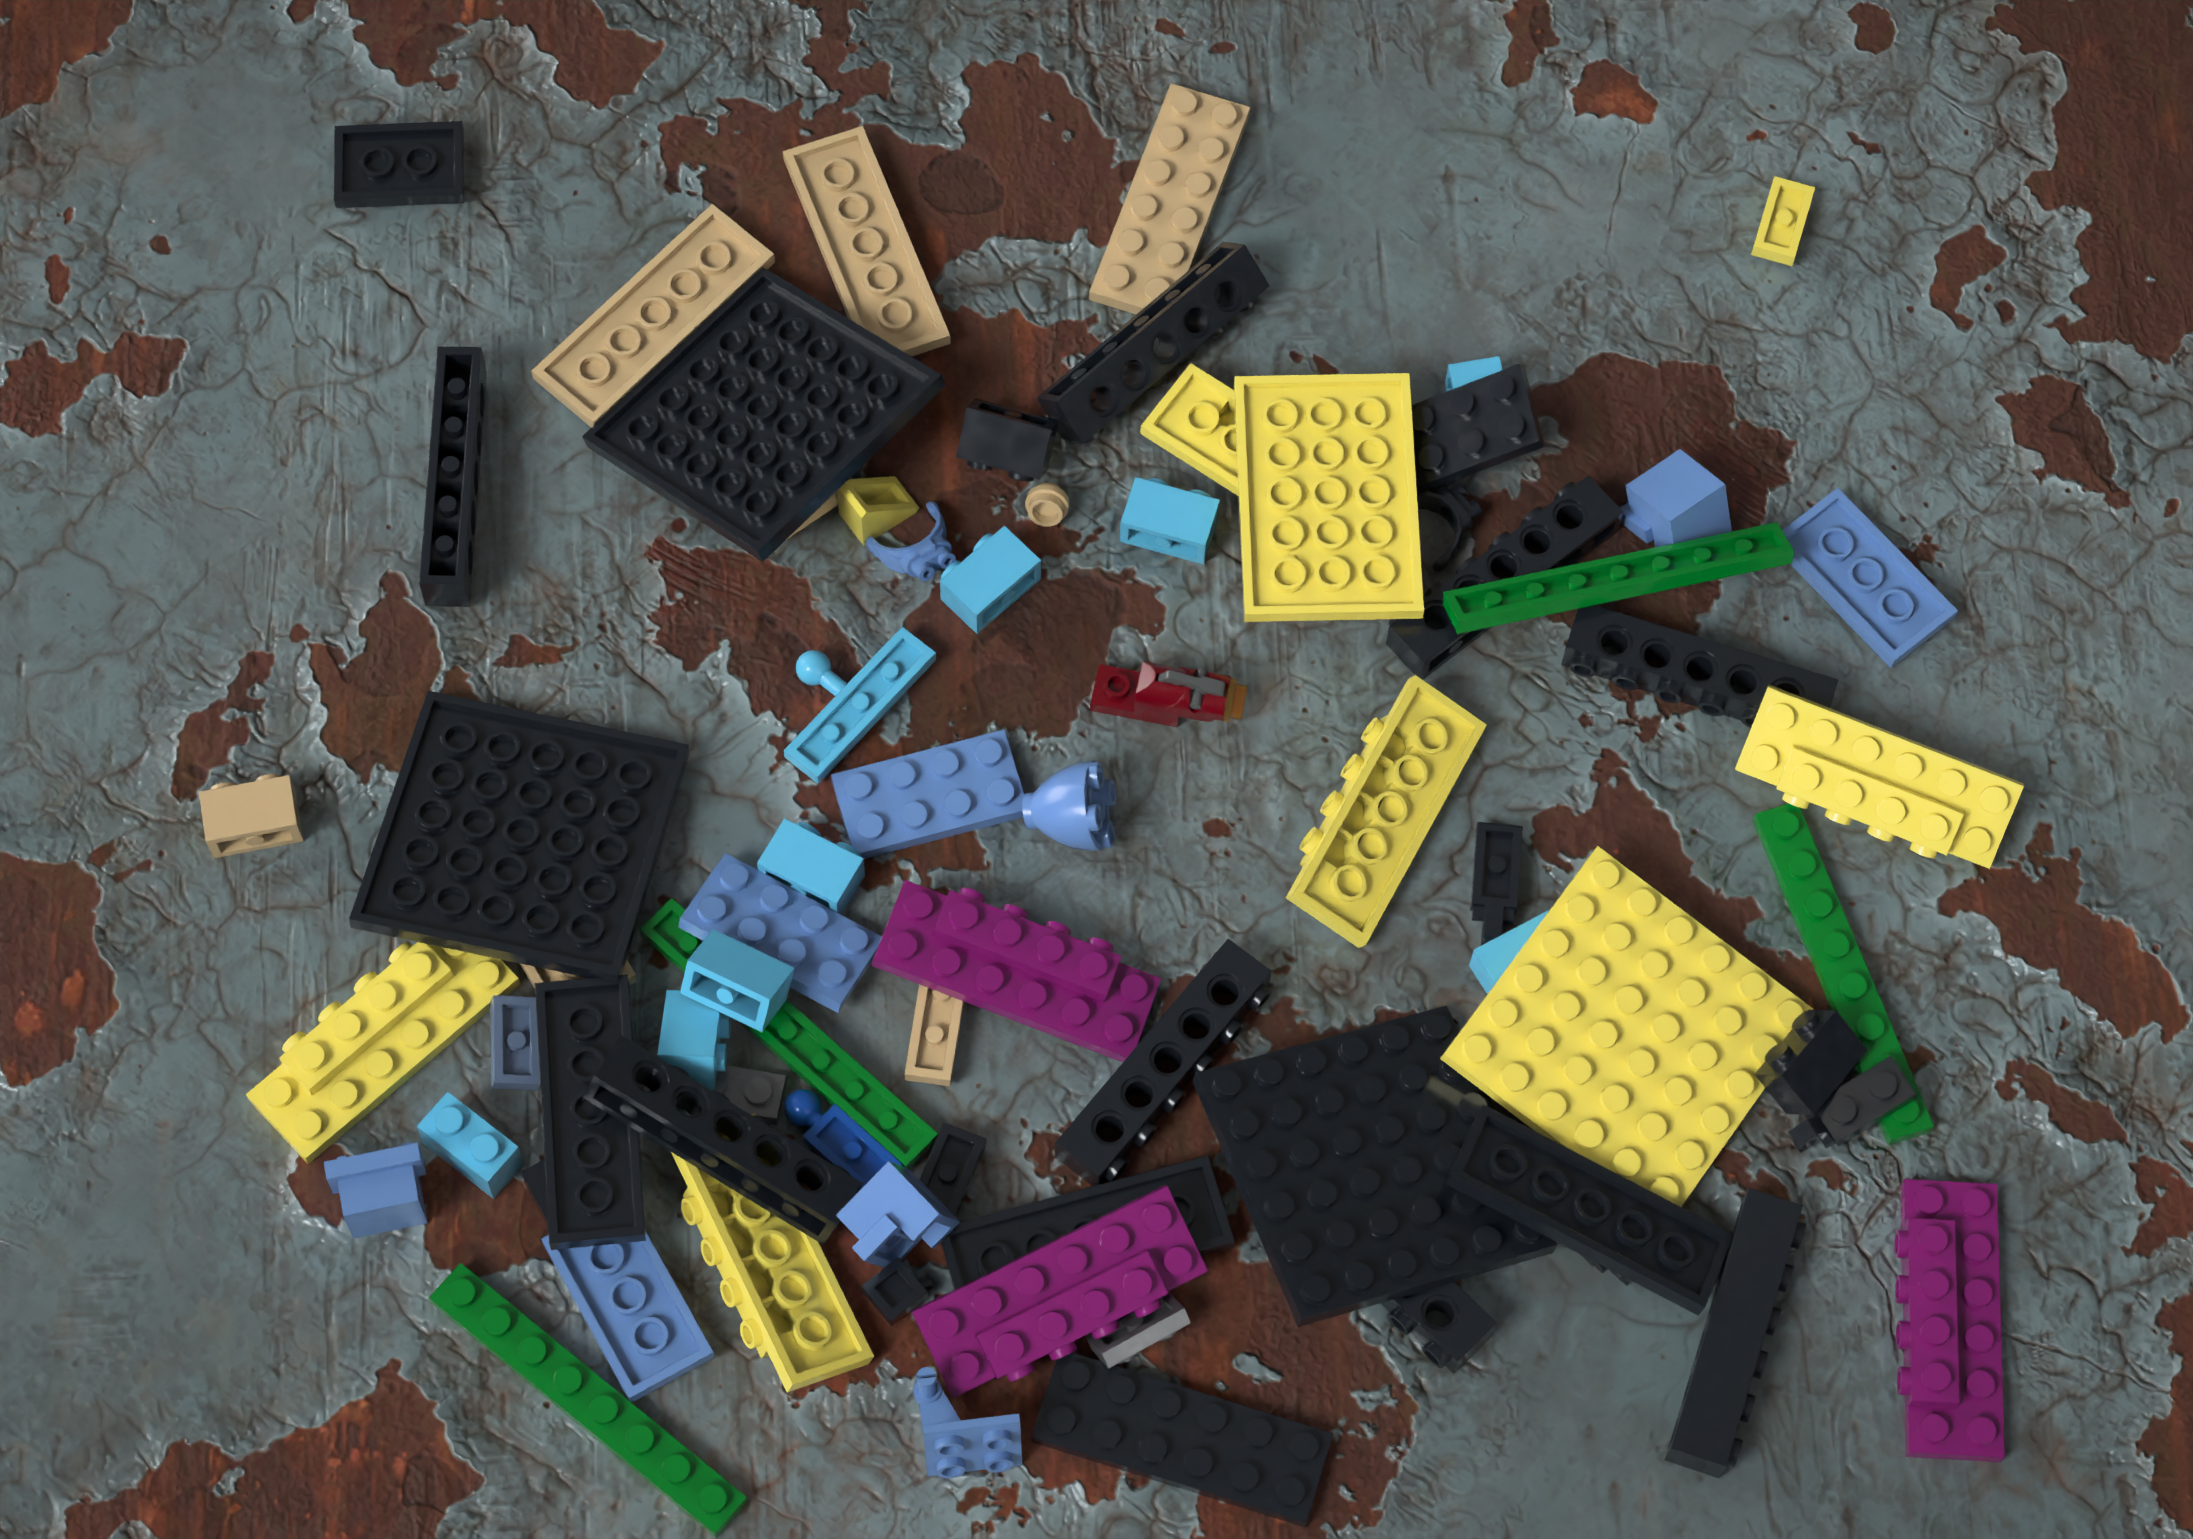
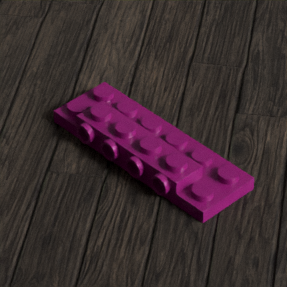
(1017, 968)
(1060, 1293)
(1950, 1320)

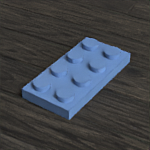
(1866, 578)
(929, 794)
(781, 922)
(633, 1312)

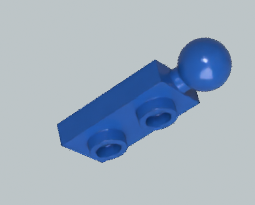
(837, 1136)

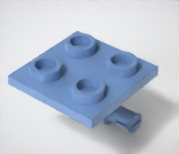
(963, 1445)

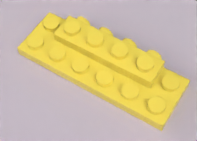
(1198, 426)
(1878, 779)
(1383, 810)
(376, 1041)
(776, 1282)

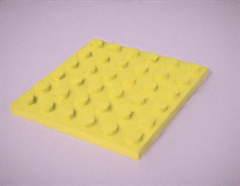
(1627, 1031)

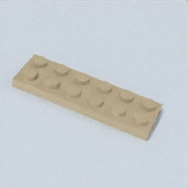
(1170, 198)
(865, 241)
(651, 315)

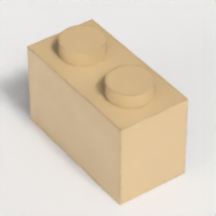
(250, 815)

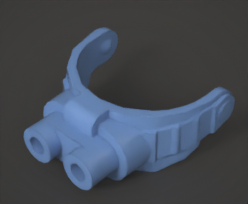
(921, 558)

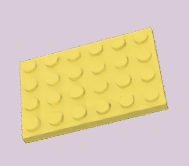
(1327, 497)

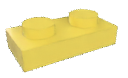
(1783, 221)

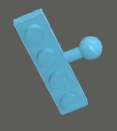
(856, 703)

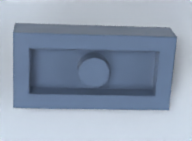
(514, 1043)

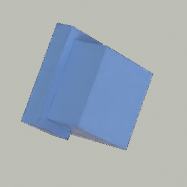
(1676, 502)
(379, 1189)
(895, 1215)

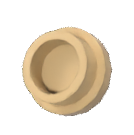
(1047, 504)

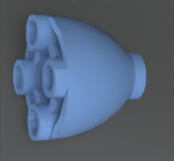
(1074, 807)

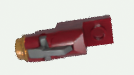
(1166, 693)

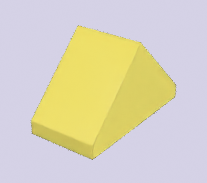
(874, 505)

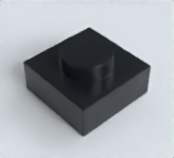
(894, 1291)

